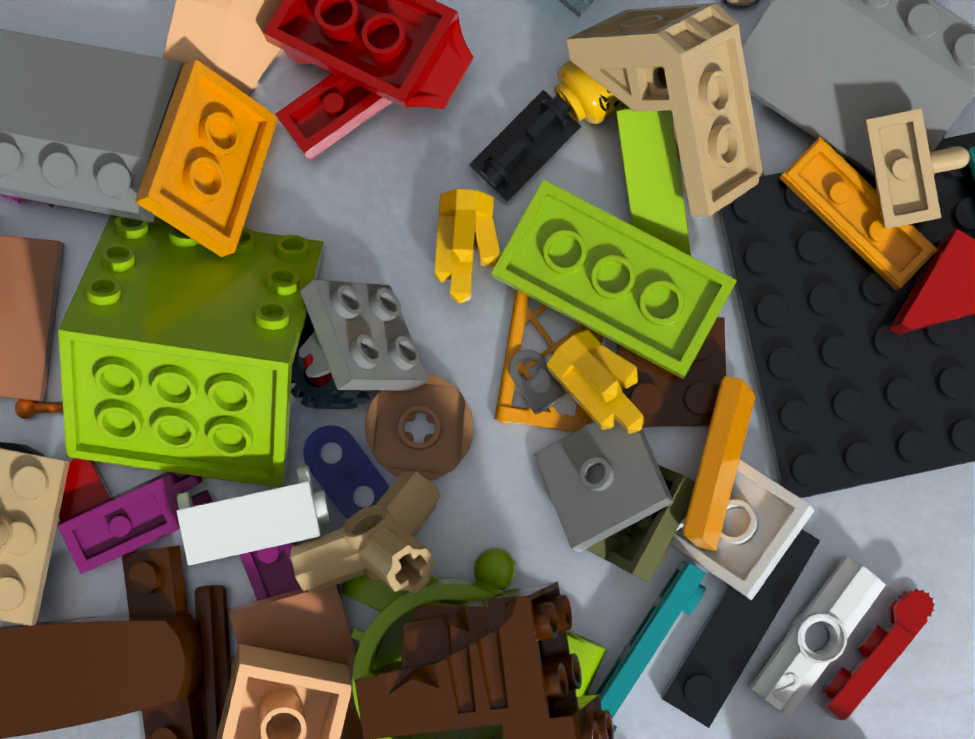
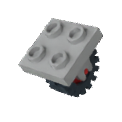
(353, 345)

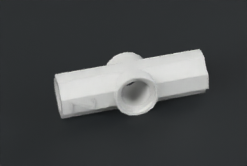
(840, 607)

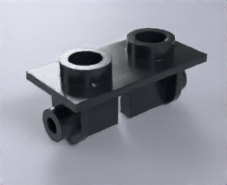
(525, 145)

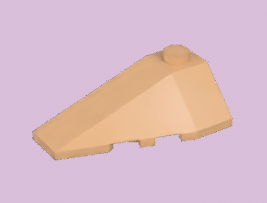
(224, 38)

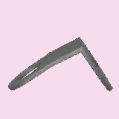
(541, 390)

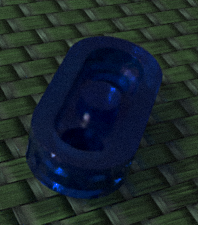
(346, 475)

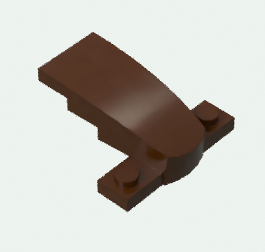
(110, 665)

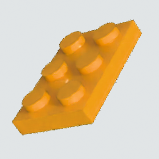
(207, 159)

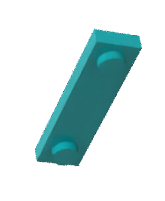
(678, 595)

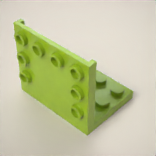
(185, 351)

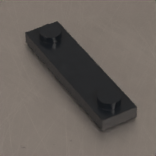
(732, 637)

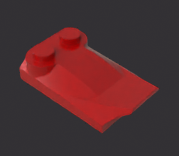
(389, 47)

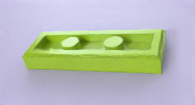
(653, 175)

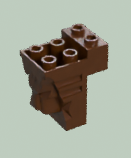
(485, 667)

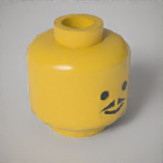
(585, 95)

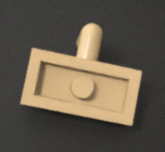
(907, 168)

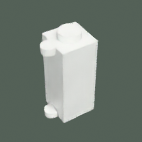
(252, 520)

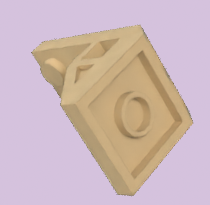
(704, 90)

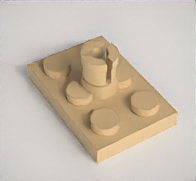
(29, 517)

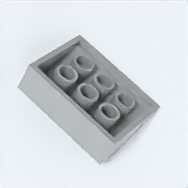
(861, 60)
(79, 122)

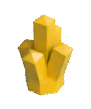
(462, 221)
(595, 381)

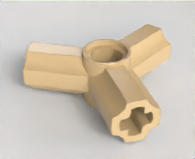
(374, 542)

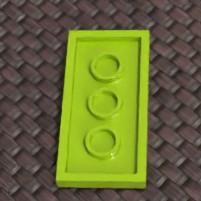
(613, 278)

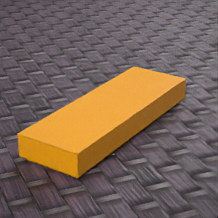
(853, 212)
(719, 463)

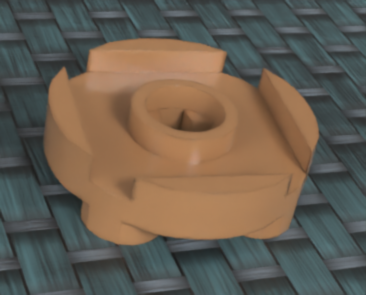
(440, 450)

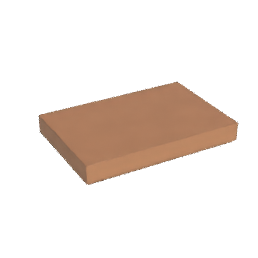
(27, 314)
(302, 626)

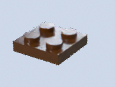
(676, 401)

